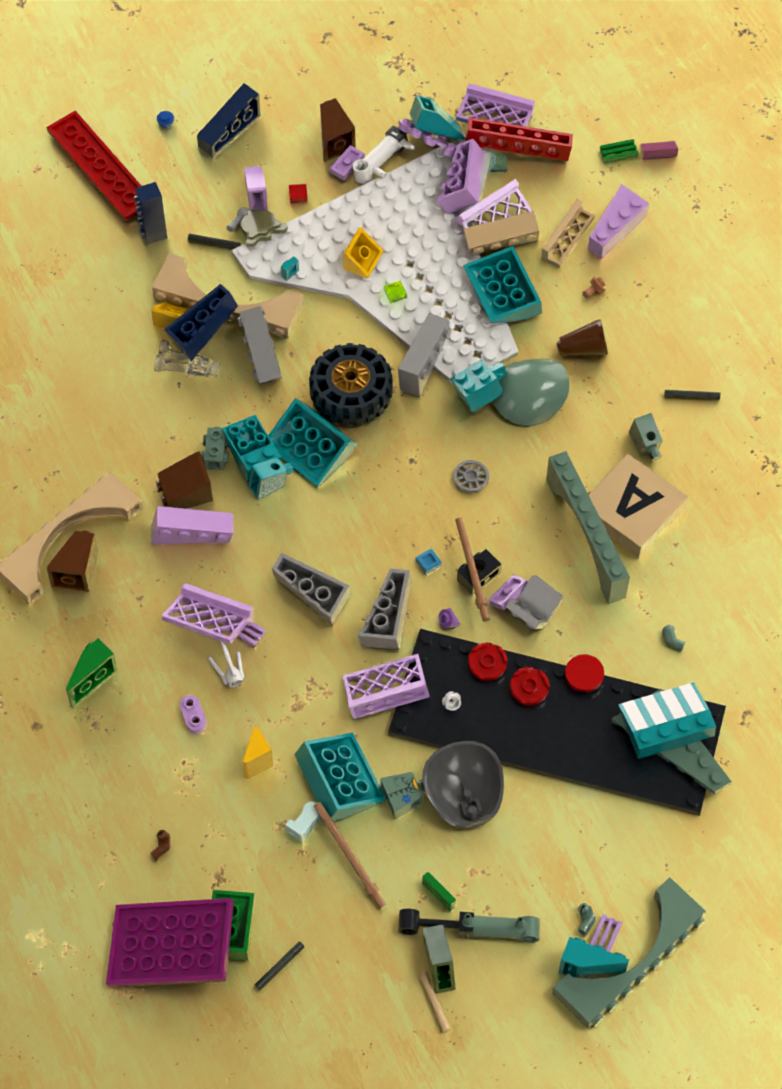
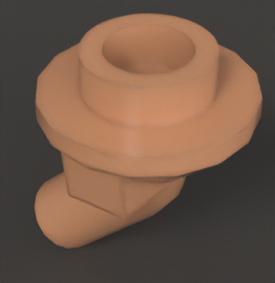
(597, 285)

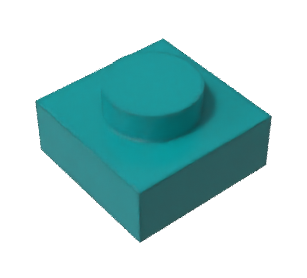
(289, 268)

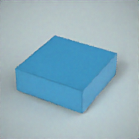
(428, 561)

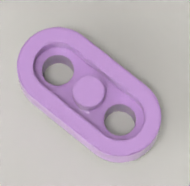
(191, 713)

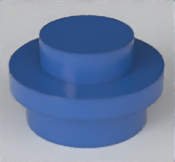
(165, 119)

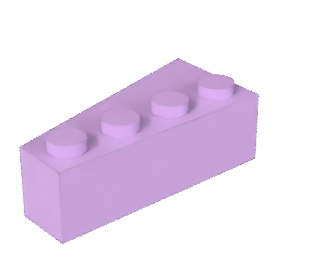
(463, 178)
(618, 221)
(190, 526)

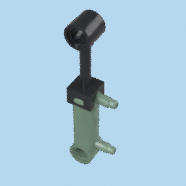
(469, 925)

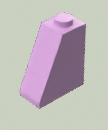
(256, 188)

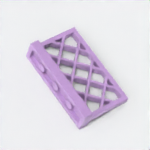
(499, 101)
(492, 201)
(213, 605)
(388, 697)

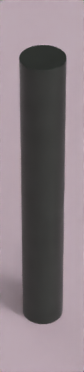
(213, 241)
(692, 394)
(279, 966)

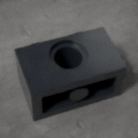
(486, 563)

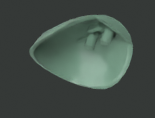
(532, 391)

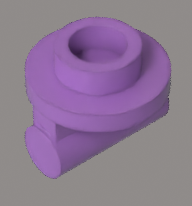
(448, 619)

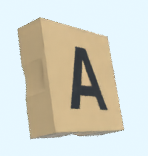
(636, 504)

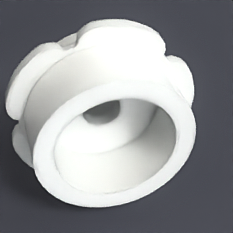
(453, 705)

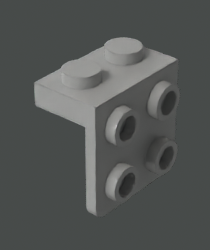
(535, 603)

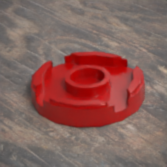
(487, 661)
(584, 673)
(529, 686)

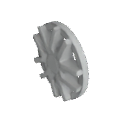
(471, 476)

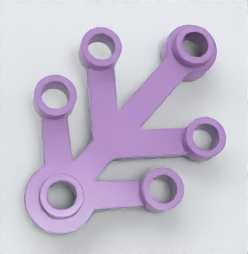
(407, 126)

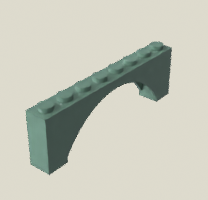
(566, 482)
(594, 997)

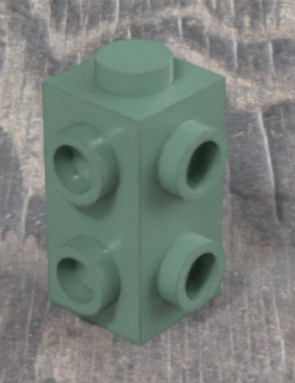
(215, 449)

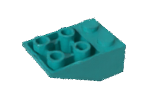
(431, 117)
(249, 444)
(591, 961)

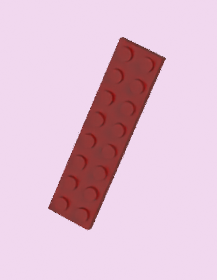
(96, 162)

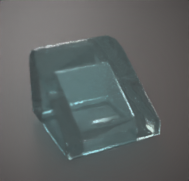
(498, 163)

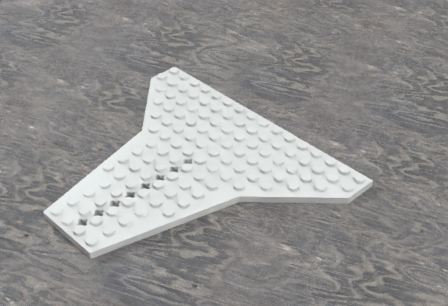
(411, 229)

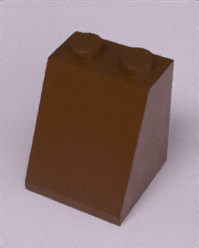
(336, 130)
(185, 483)
(74, 563)

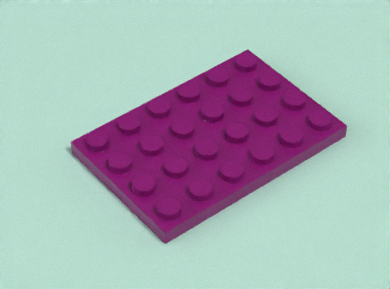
(170, 943)

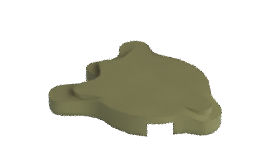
(259, 226)

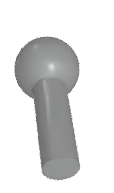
(240, 214)

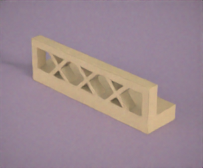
(562, 229)

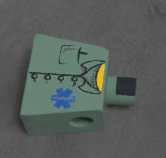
(646, 436)
(402, 793)

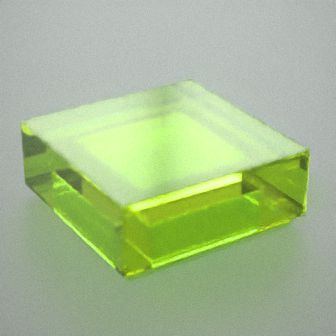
(395, 291)

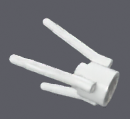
(234, 676)

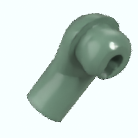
(670, 638)
(588, 918)

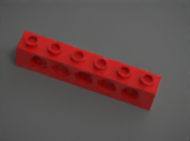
(519, 139)

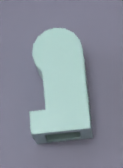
(305, 822)

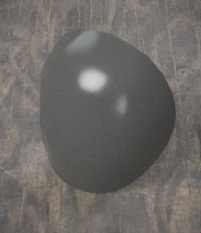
(464, 783)

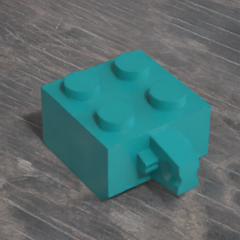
(479, 384)

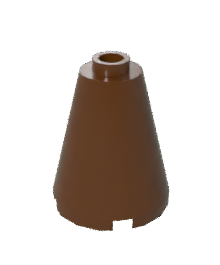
(584, 340)

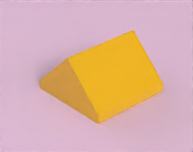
(361, 254)
(166, 313)
(257, 756)

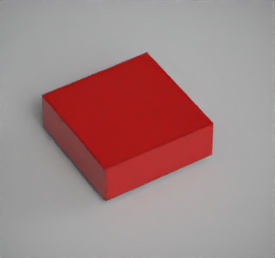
(298, 193)

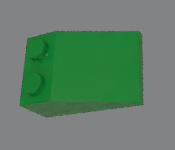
(93, 668)
(241, 922)

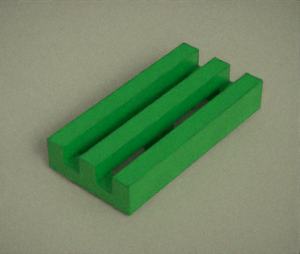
(617, 149)
(439, 891)

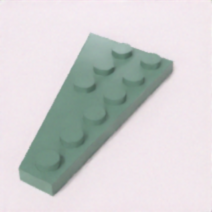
(693, 760)

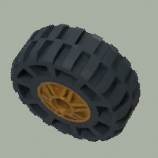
(351, 384)

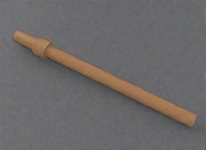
(481, 601)
(371, 888)

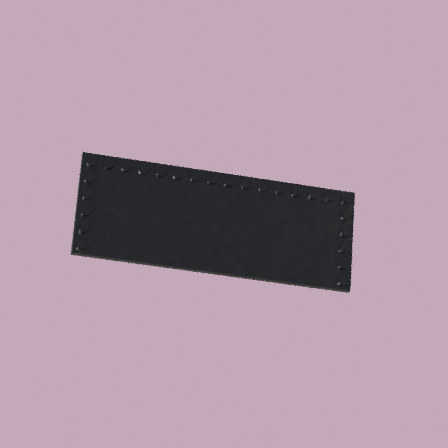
(559, 738)

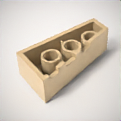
(502, 233)

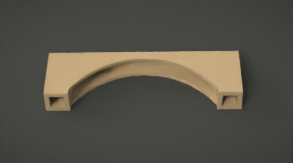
(177, 287)
(105, 498)

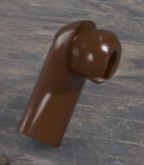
(164, 844)

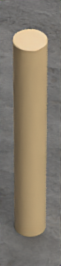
(434, 1002)

